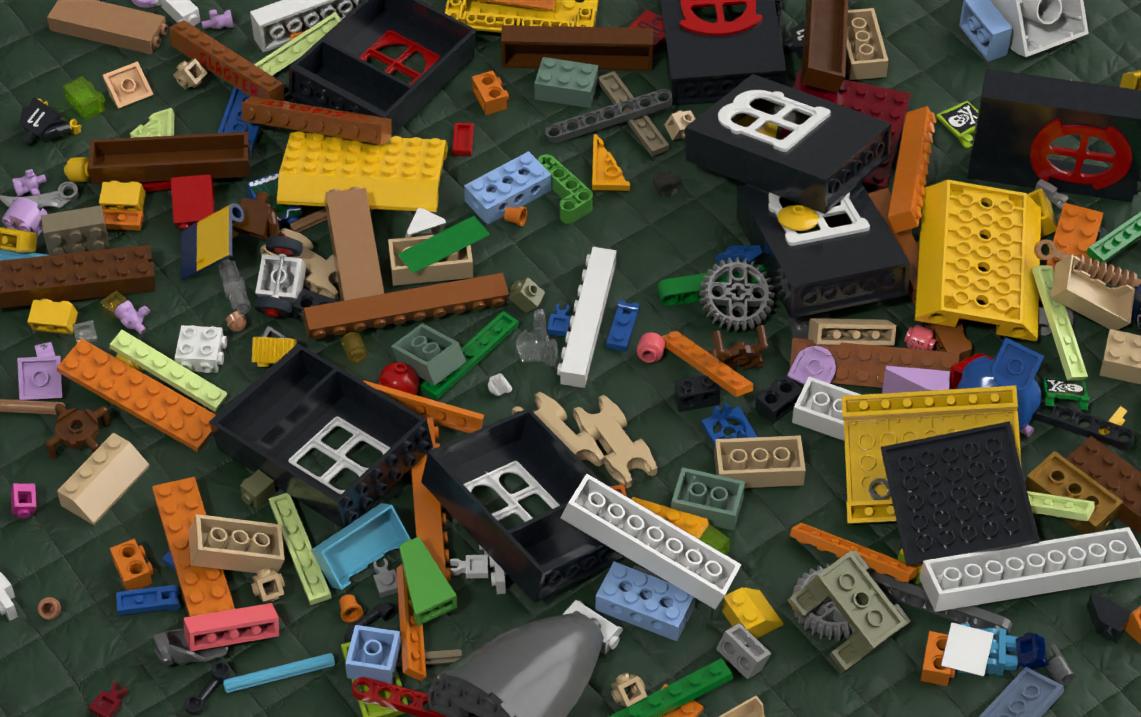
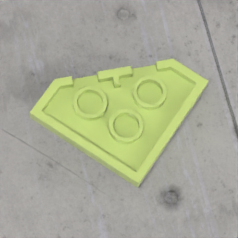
(160, 124)

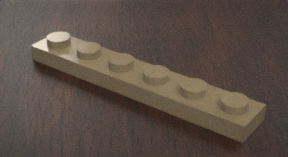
(642, 125)

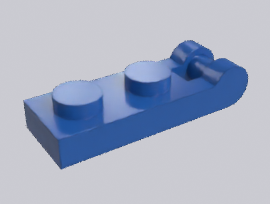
(741, 251)
(622, 326)
(148, 600)

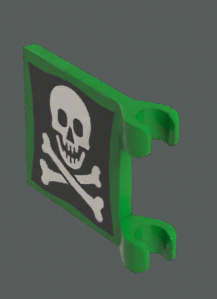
(1065, 390)

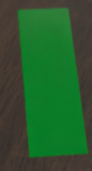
(443, 244)

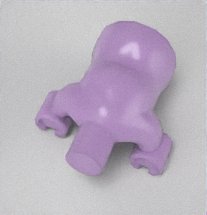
(218, 21)
(28, 183)
(130, 317)

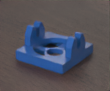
(721, 416)

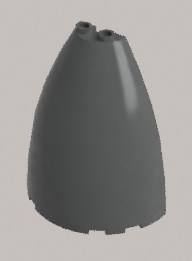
(523, 671)

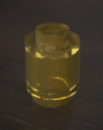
(354, 347)

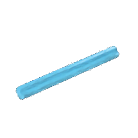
(279, 672)

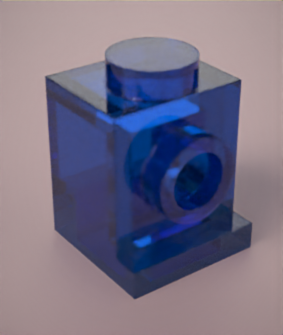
(1031, 651)

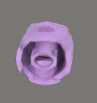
(24, 216)

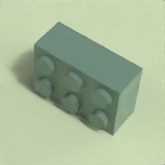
(566, 82)
(429, 353)
(709, 497)

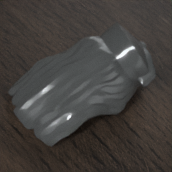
(173, 648)

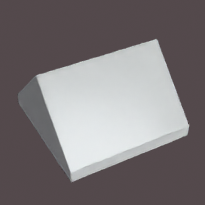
(425, 224)

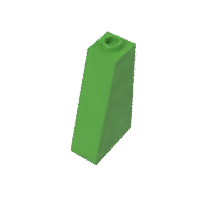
(426, 584)

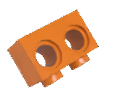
(490, 92)
(130, 566)
(933, 659)

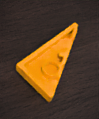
(605, 169)

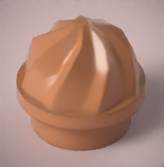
(236, 321)
(49, 608)

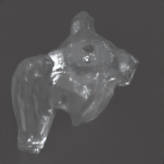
(537, 345)

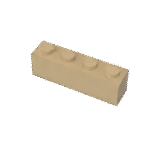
(852, 331)

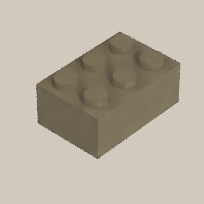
(75, 231)

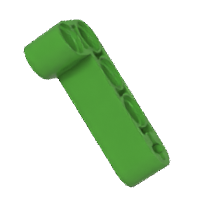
(576, 197)

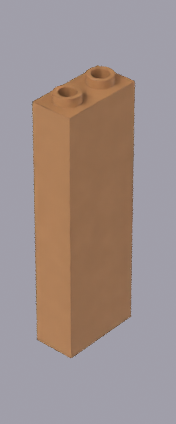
(108, 24)
(353, 243)

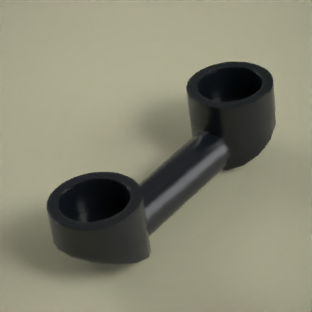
(385, 610)
(194, 703)

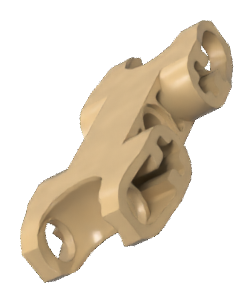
(319, 273)
(554, 416)
(621, 451)

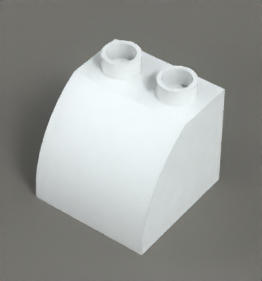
(1042, 23)

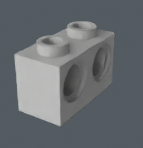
(743, 651)

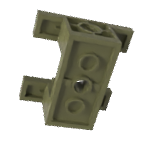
(858, 601)

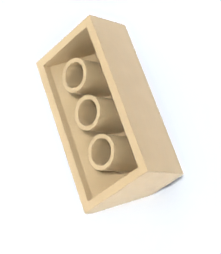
(102, 479)

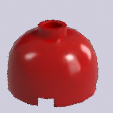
(400, 377)

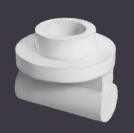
(499, 385)

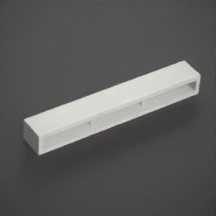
(588, 317)

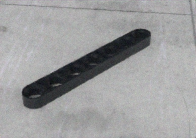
(1096, 425)

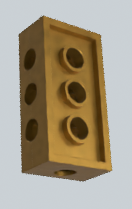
(1062, 478)

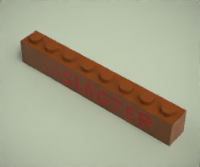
(225, 62)
(316, 120)

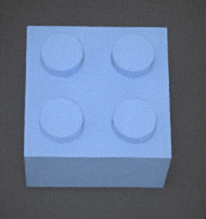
(373, 654)

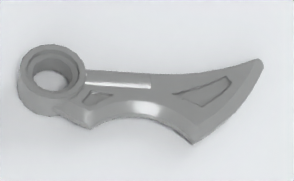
(52, 199)

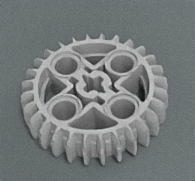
(728, 297)
(828, 612)

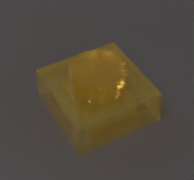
(112, 302)

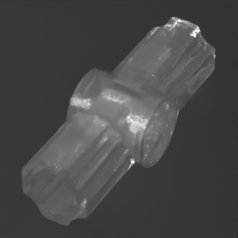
(234, 286)

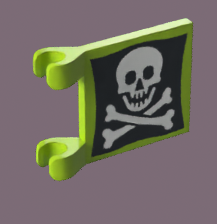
(960, 121)

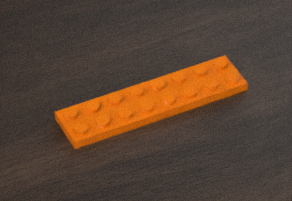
(138, 394)
(202, 587)

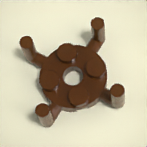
(741, 353)
(78, 437)

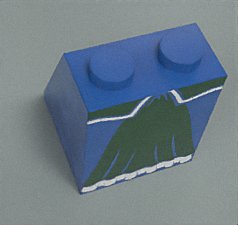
(285, 213)

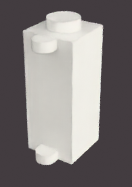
(181, 10)
(608, 629)

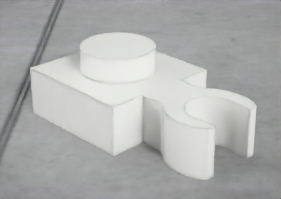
(475, 566)

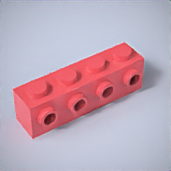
(231, 627)

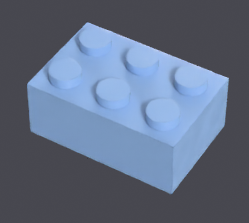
(986, 28)

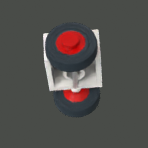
(280, 277)

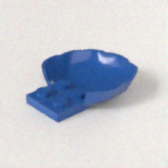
(1011, 367)

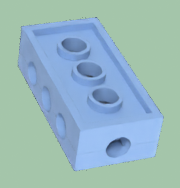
(507, 186)
(644, 601)

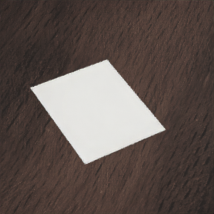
(967, 649)

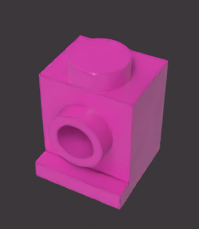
(23, 500)

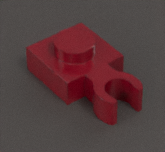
(108, 703)

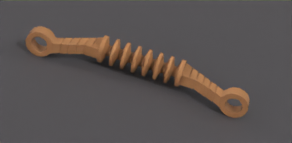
(1102, 271)

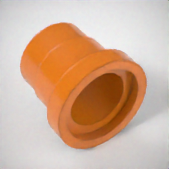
(516, 215)
(350, 609)

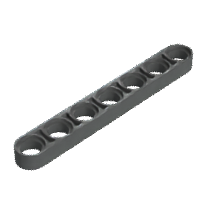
(616, 110)
(905, 591)

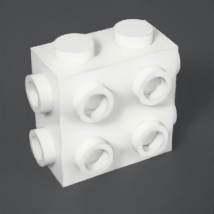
(201, 348)

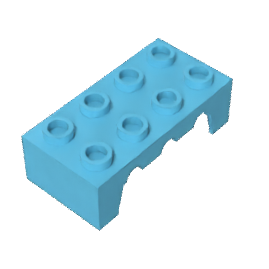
(360, 544)

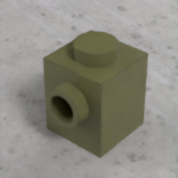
(526, 294)
(257, 489)

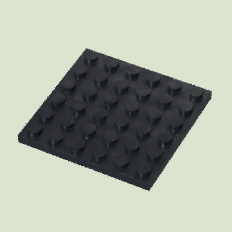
(959, 494)

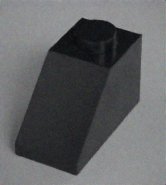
(1107, 617)

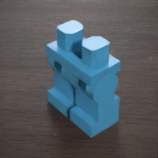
(998, 659)

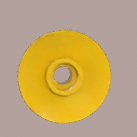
(798, 217)

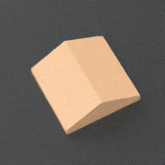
(127, 85)

